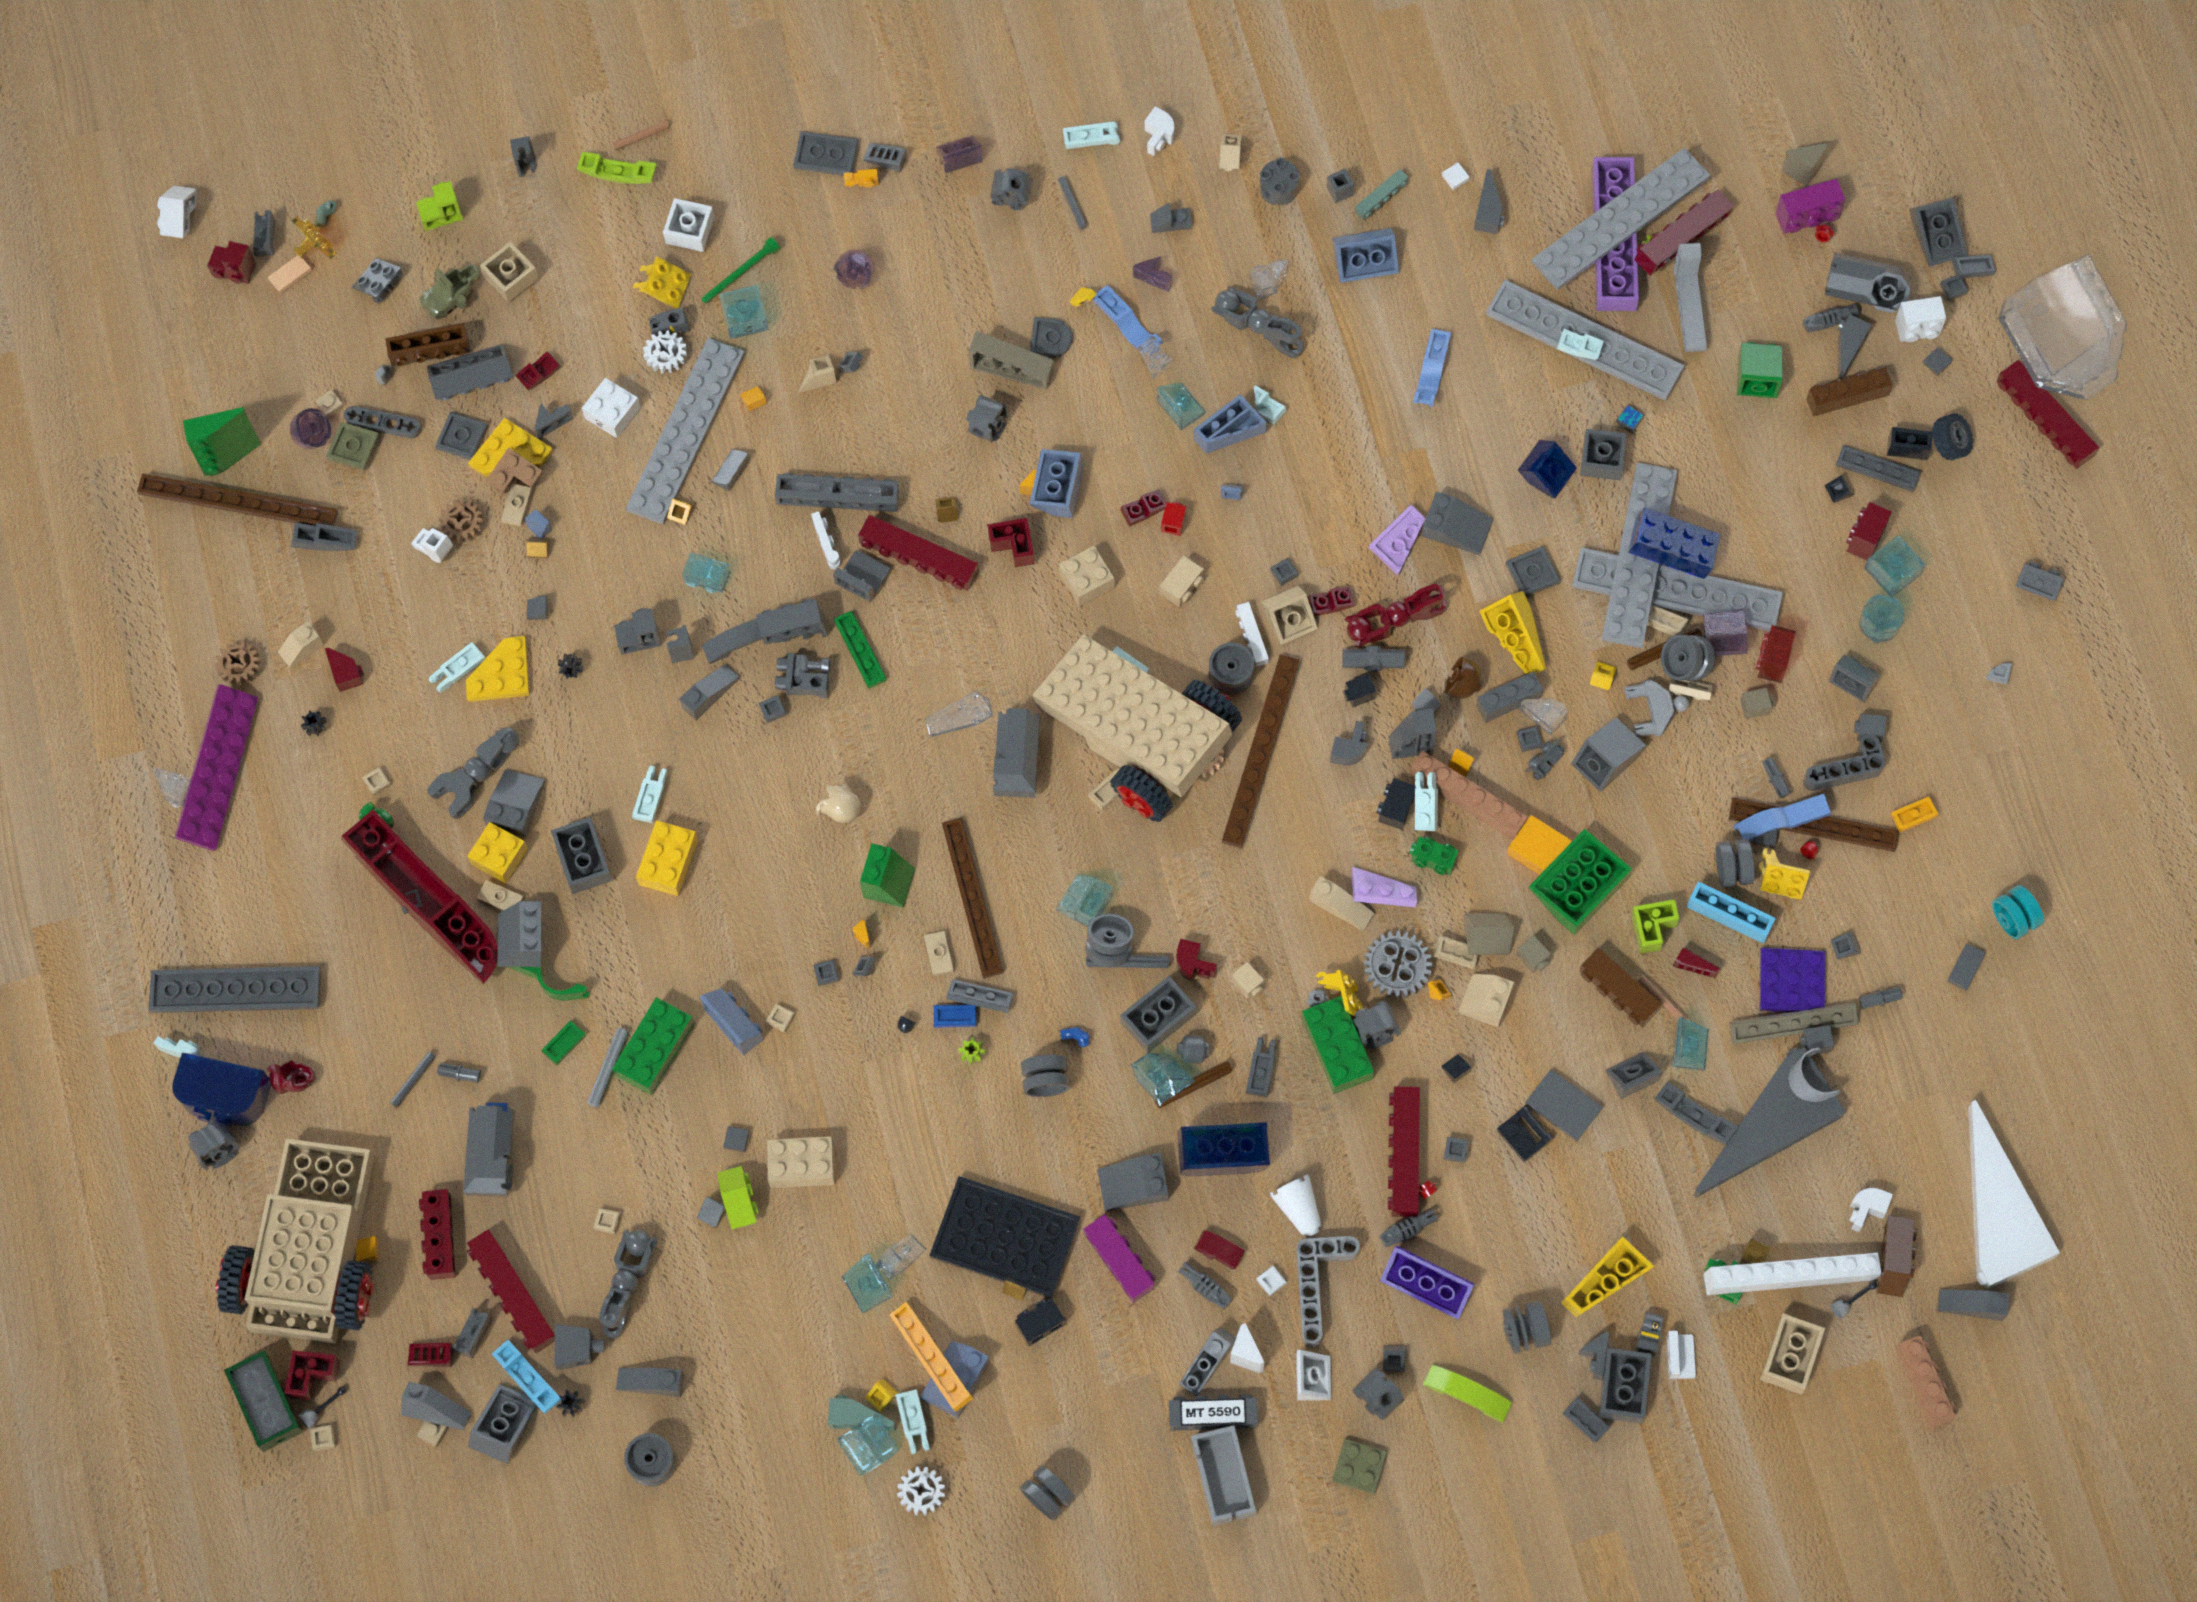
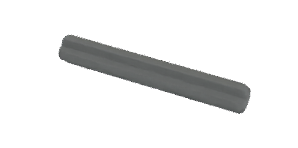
(1140, 961)

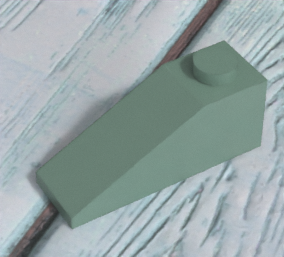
(847, 1413)

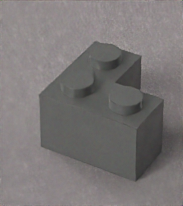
(639, 633)

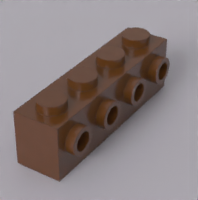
(428, 345)
(1849, 391)
(1619, 987)

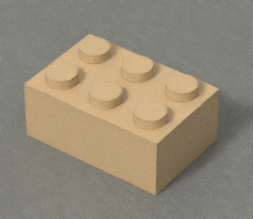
(800, 1162)
(1792, 1354)

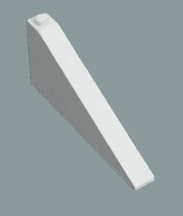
(2006, 1224)

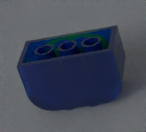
(220, 1090)
(1223, 1149)

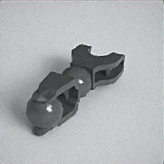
(1260, 321)
(463, 783)
(625, 1280)

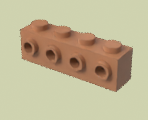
(1926, 1383)

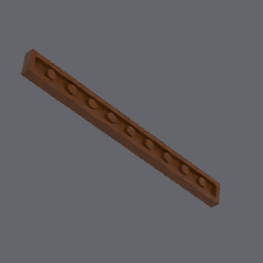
(235, 501)
(1260, 751)

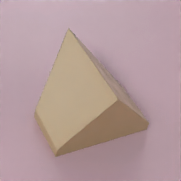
(819, 374)

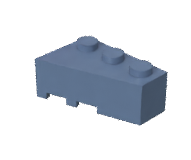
(1229, 426)

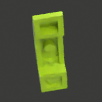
(616, 171)
(1468, 1392)

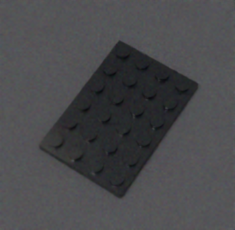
(1005, 1237)

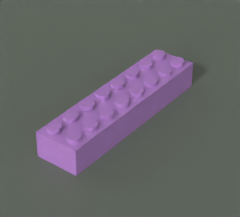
(1617, 271)

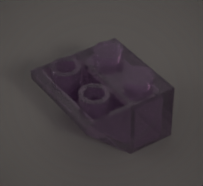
(1726, 632)

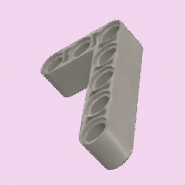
(1688, 296)
(1312, 1281)

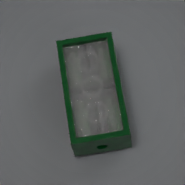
(263, 1401)

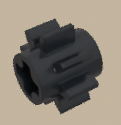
(570, 665)
(310, 720)
(575, 1405)

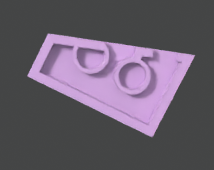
(1397, 539)
(1381, 890)

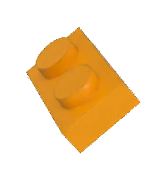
(1914, 814)

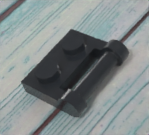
(1520, 1139)

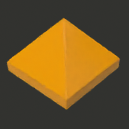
(1438, 990)

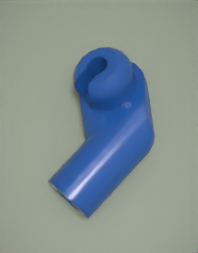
(1076, 1033)

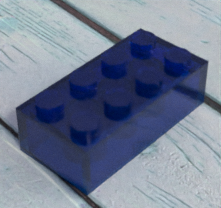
(1674, 543)

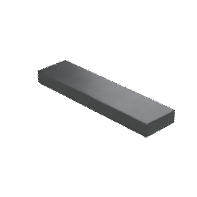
(1878, 468)

